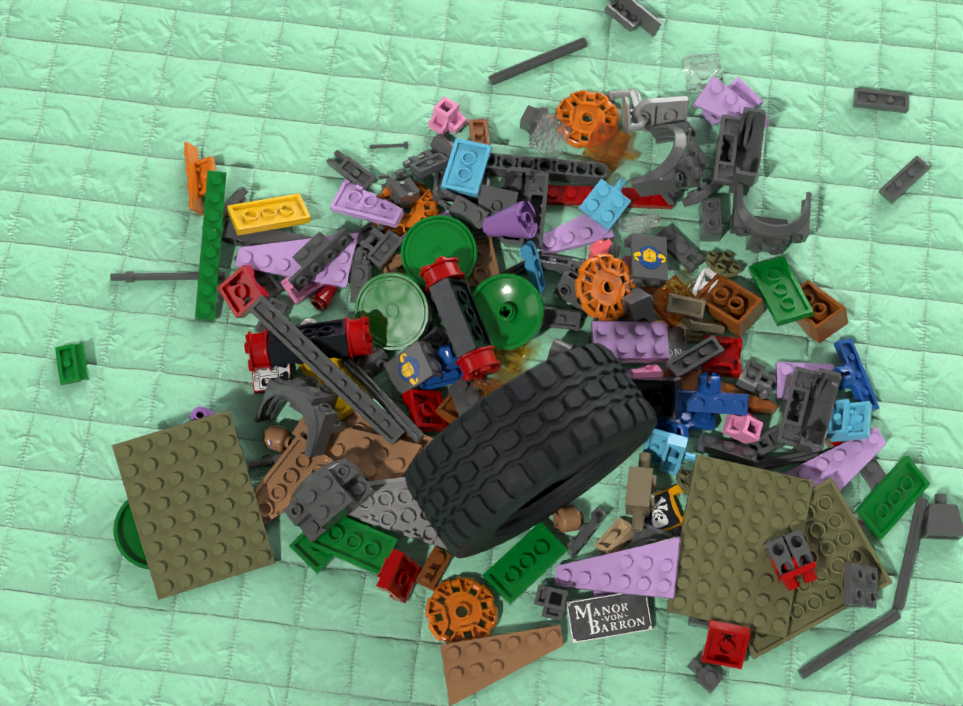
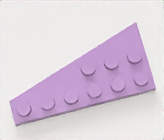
(278, 260)
(841, 462)
(635, 571)

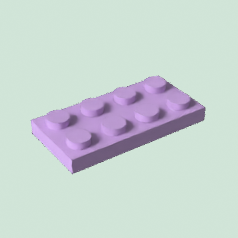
(633, 339)

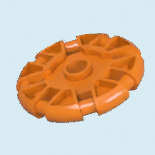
(586, 108)
(417, 210)
(595, 286)
(461, 599)

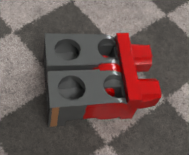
(790, 558)

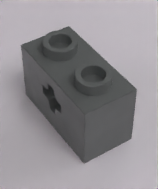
(710, 220)

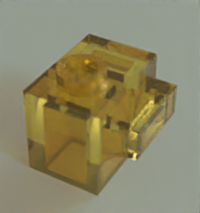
(515, 359)

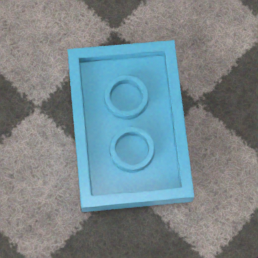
(466, 167)

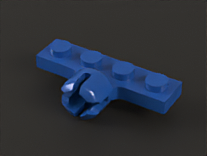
(451, 372)
(853, 373)
(711, 399)
(688, 422)

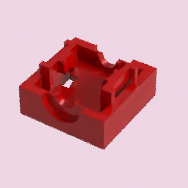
(236, 293)
(728, 359)
(425, 409)
(398, 575)
(723, 650)

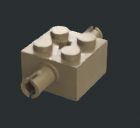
(639, 491)

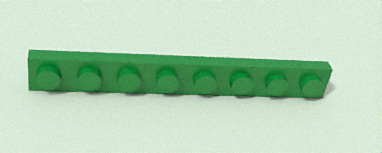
(210, 245)

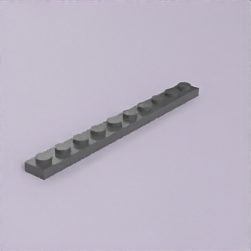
(326, 369)

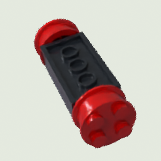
(461, 318)
(332, 337)

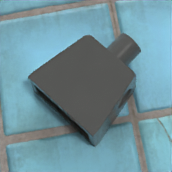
(942, 520)

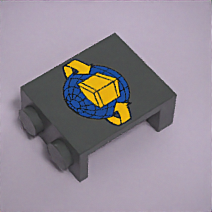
(648, 259)
(413, 367)

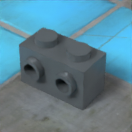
(566, 289)

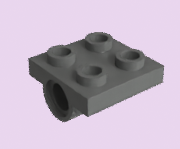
(860, 586)

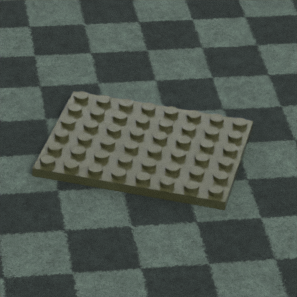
(193, 504)
(833, 540)
(721, 555)

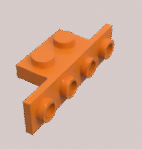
(196, 176)

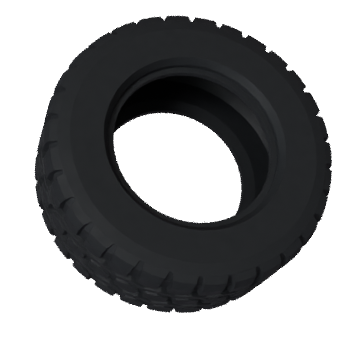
(529, 449)

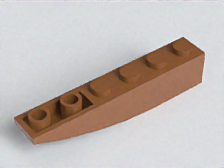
(755, 404)

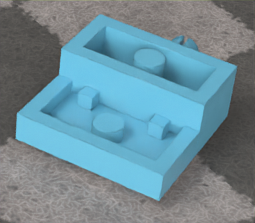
(605, 203)
(849, 421)
(667, 450)

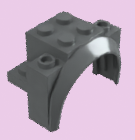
(739, 149)
(680, 169)
(531, 188)
(767, 233)
(311, 400)
(808, 409)
(325, 497)

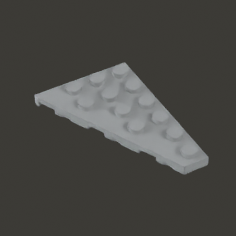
(396, 510)

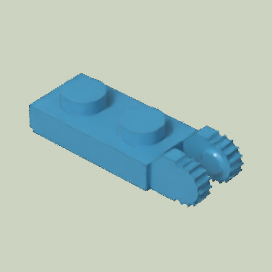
(533, 265)

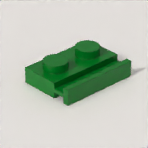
(72, 363)

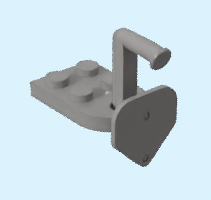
(649, 111)

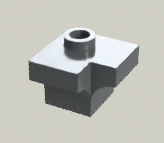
(529, 119)
(402, 192)
(639, 305)
(552, 600)

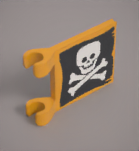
(666, 513)

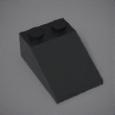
(662, 394)

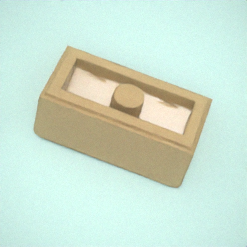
(616, 537)

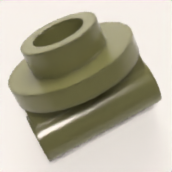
(694, 336)

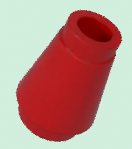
(323, 298)

